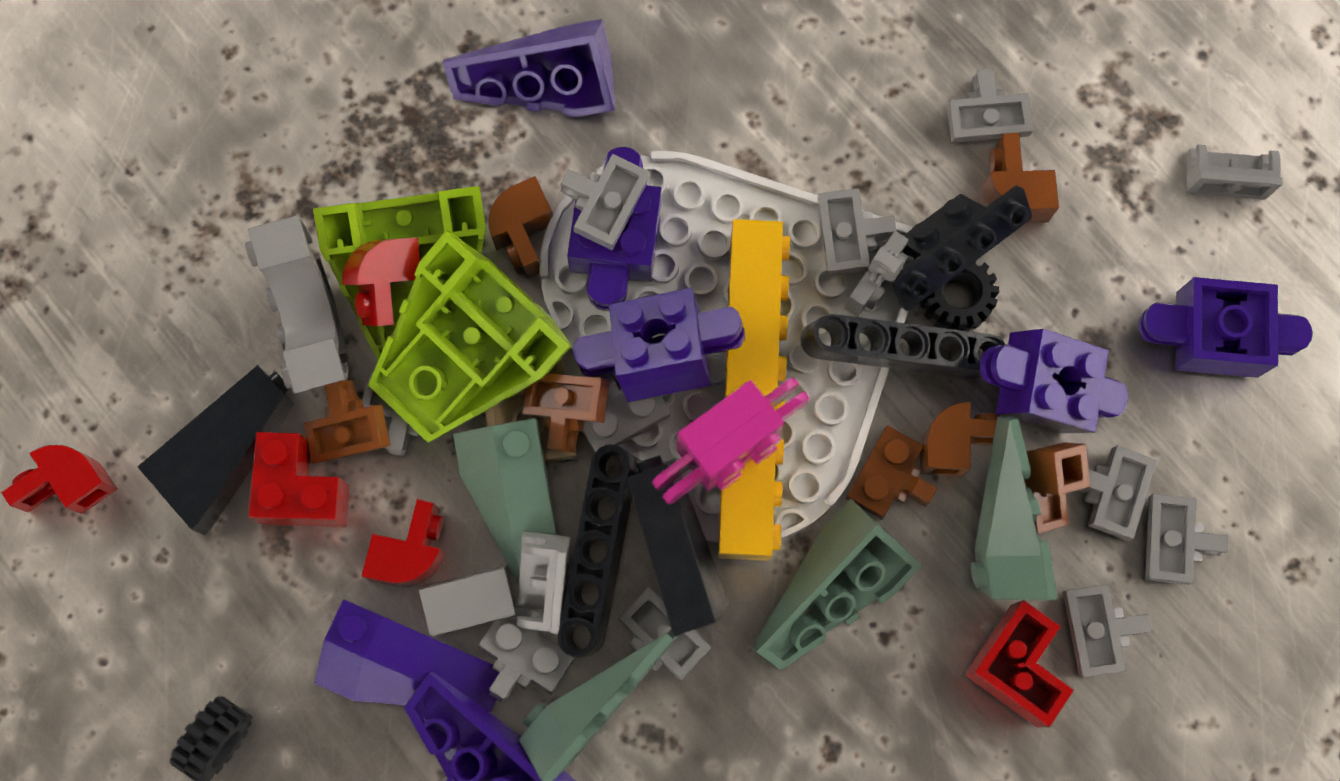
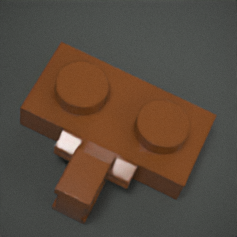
(566, 404)
(346, 426)
(891, 475)

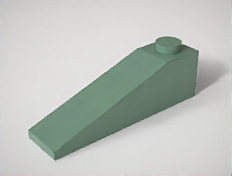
(508, 483)
(1007, 547)
(840, 575)
(570, 722)

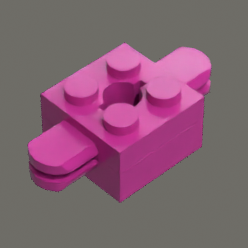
(729, 437)

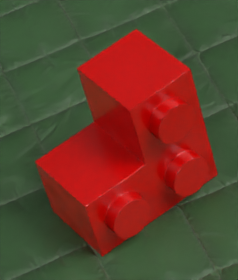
(284, 490)
(1010, 667)

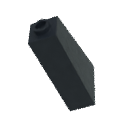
(215, 451)
(677, 551)

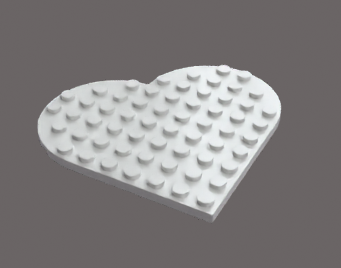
(694, 252)

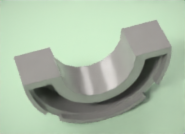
(305, 302)

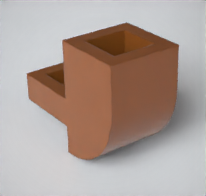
(1007, 172)
(515, 217)
(950, 439)
(1054, 473)

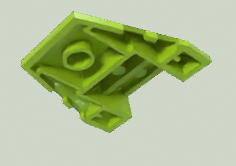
(423, 216)
(462, 341)

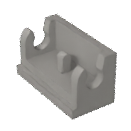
(1232, 173)
(542, 581)
(468, 600)

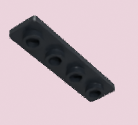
(954, 240)

